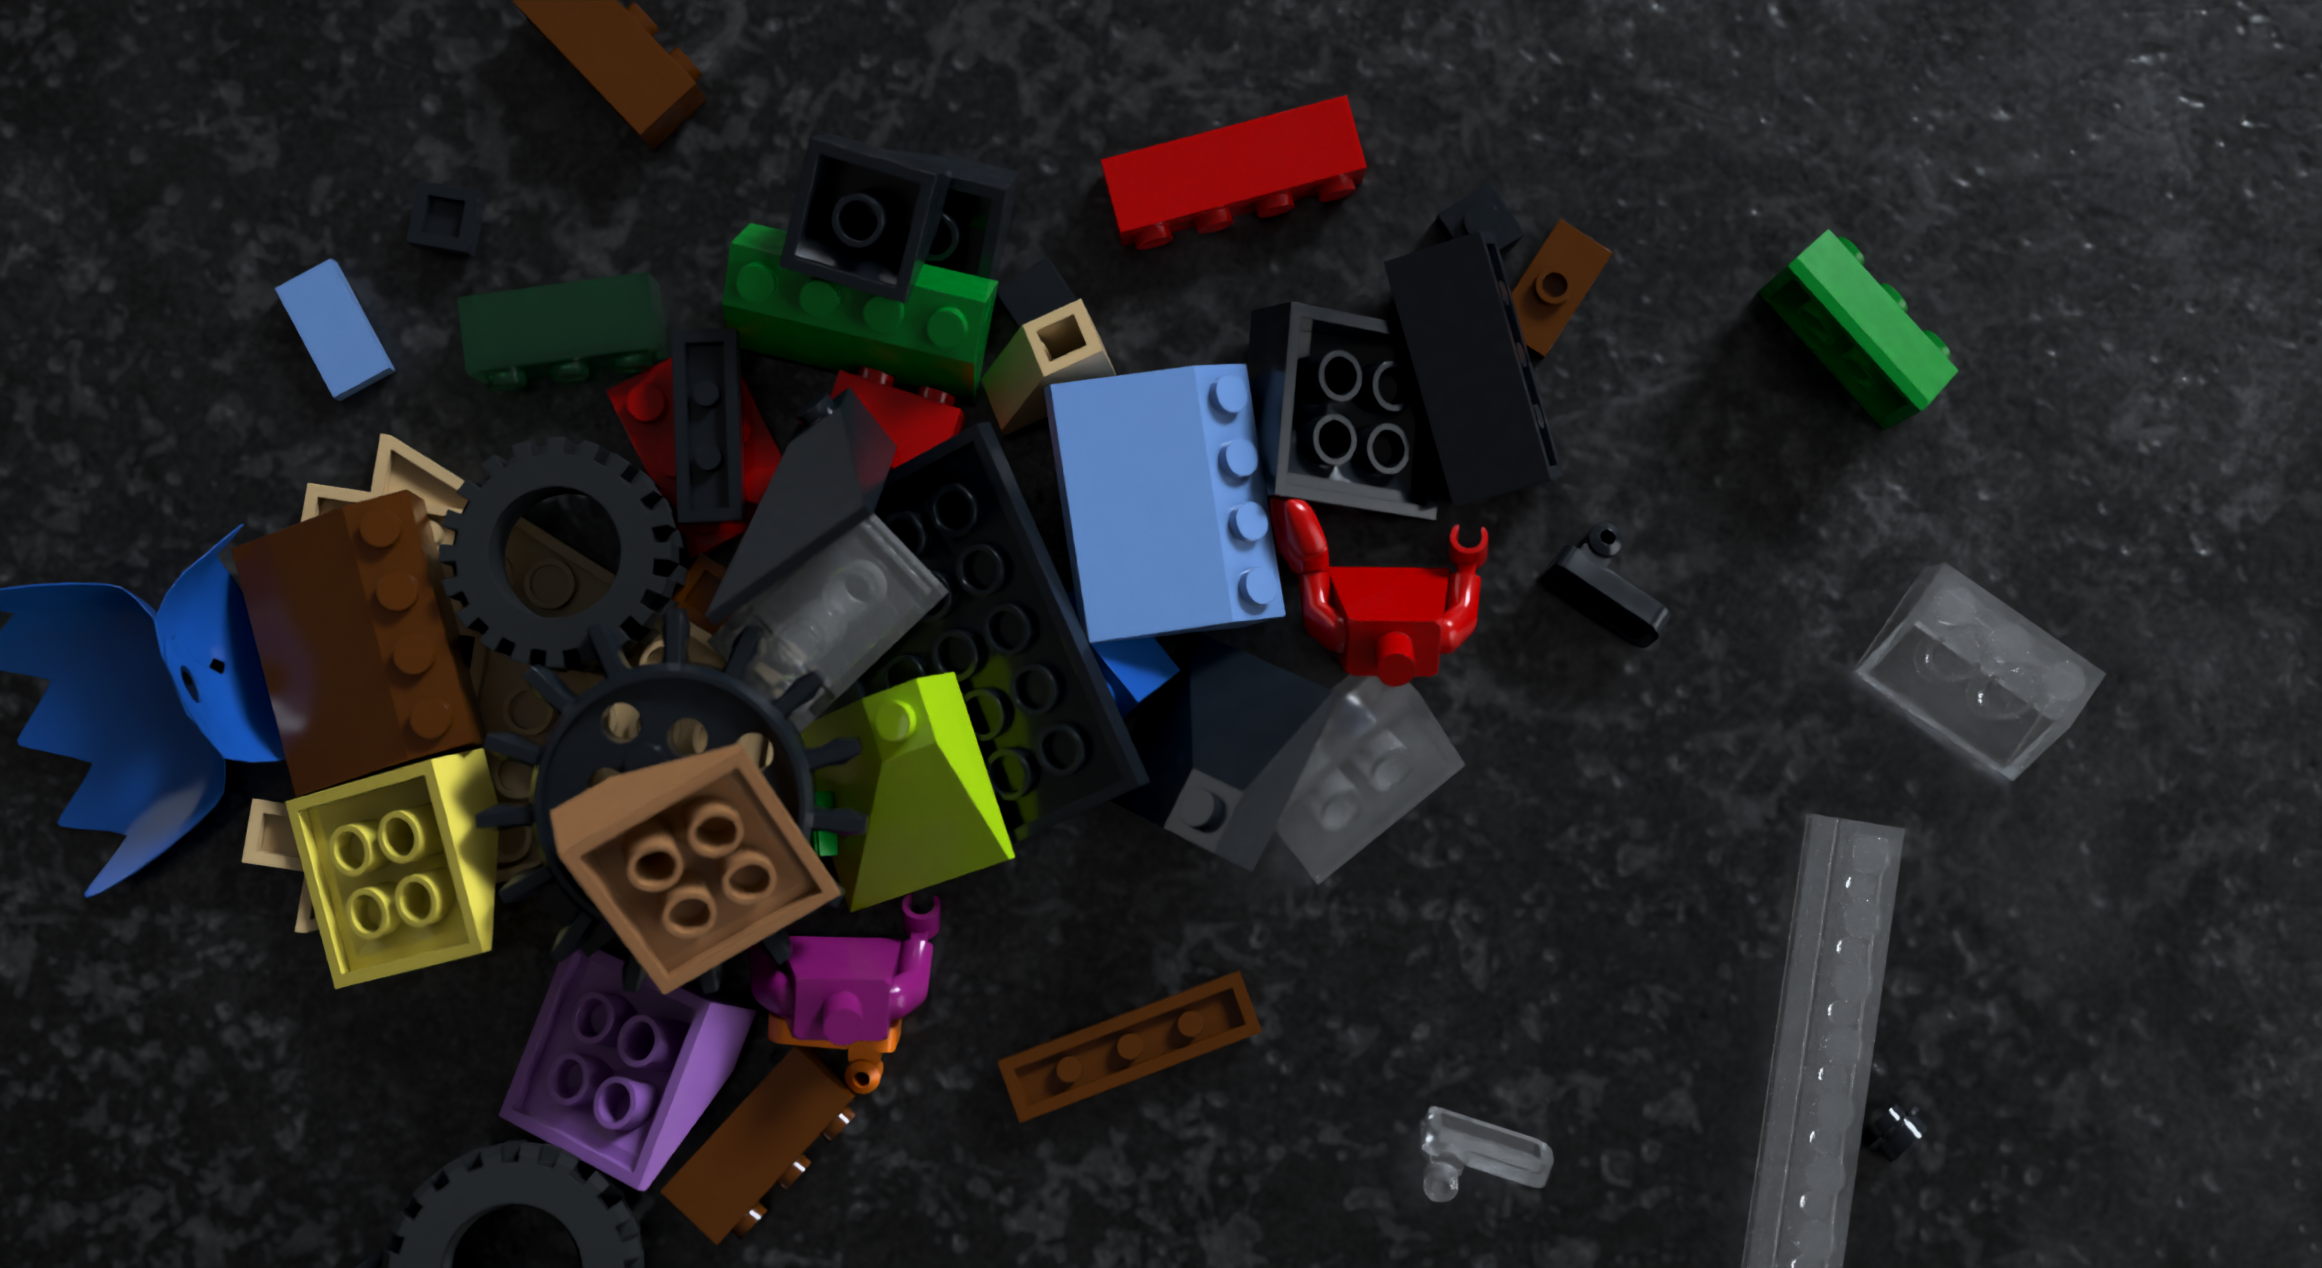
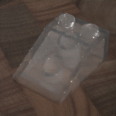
(834, 615)

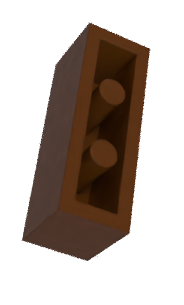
(621, 61)
(762, 1145)

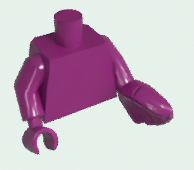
(848, 984)

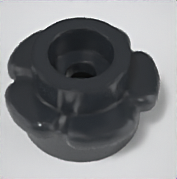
(1896, 1131)

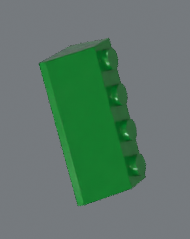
(794, 316)

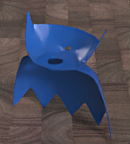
(129, 712)

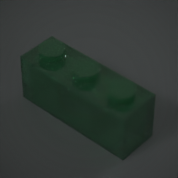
(563, 330)

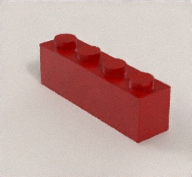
(1234, 172)

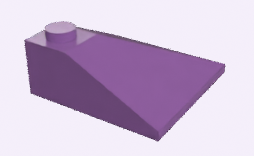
(621, 1069)

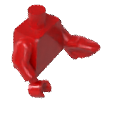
(1379, 617)

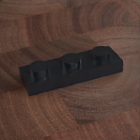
(708, 427)

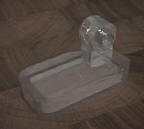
(1483, 1146)

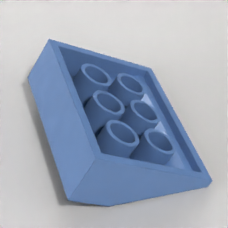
(1164, 502)

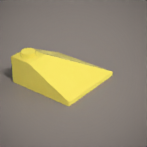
(400, 867)

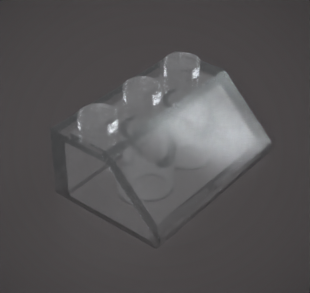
(1978, 671)
(1365, 773)

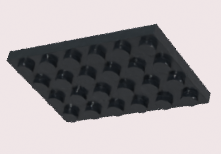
(1007, 634)

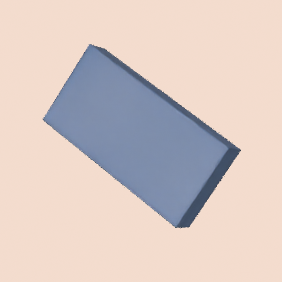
(335, 329)

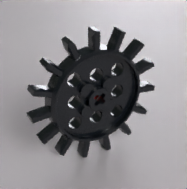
(662, 695)

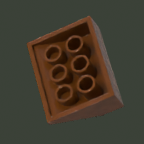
(359, 643)

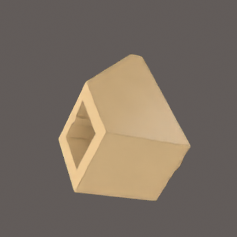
(1042, 353)

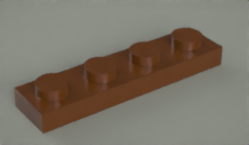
(1129, 1046)

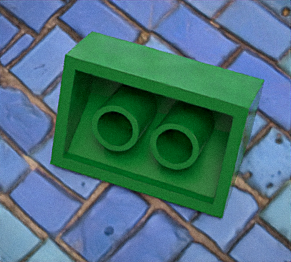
(1860, 330)

